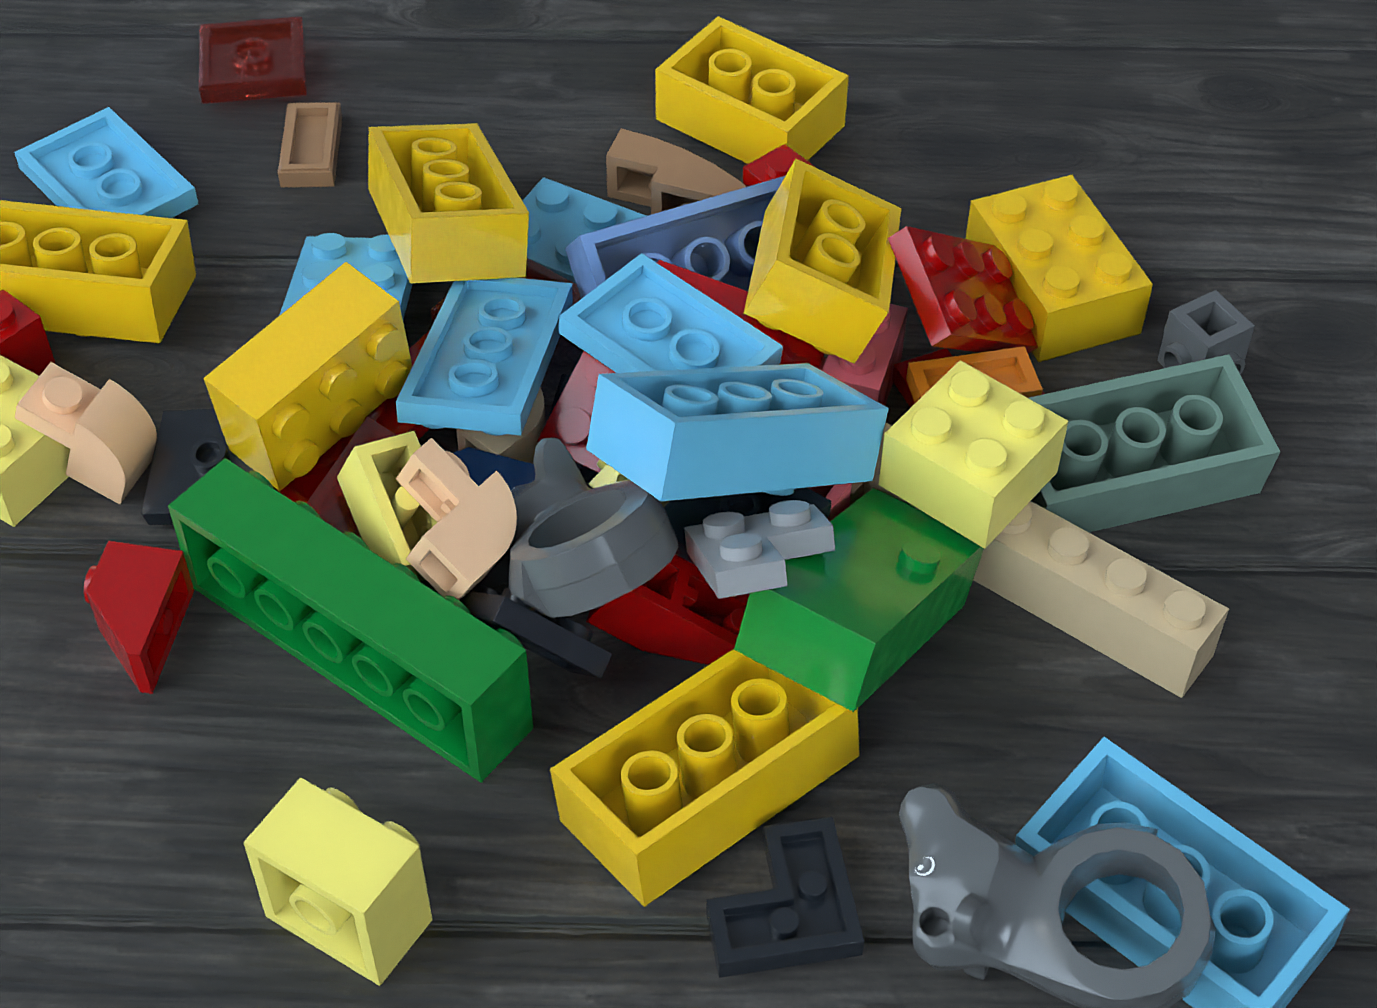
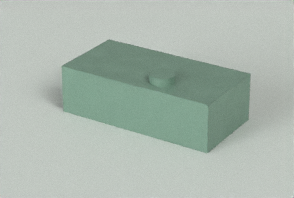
(1157, 445)

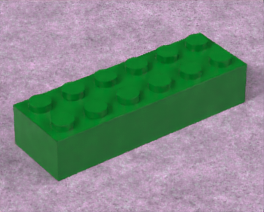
(356, 618)

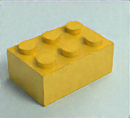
(749, 94)
(824, 262)
(1064, 265)
(311, 376)

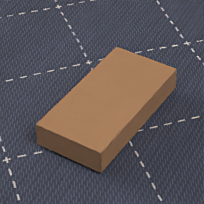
(310, 145)

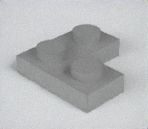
(750, 551)

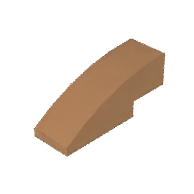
(661, 174)

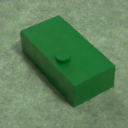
(866, 605)

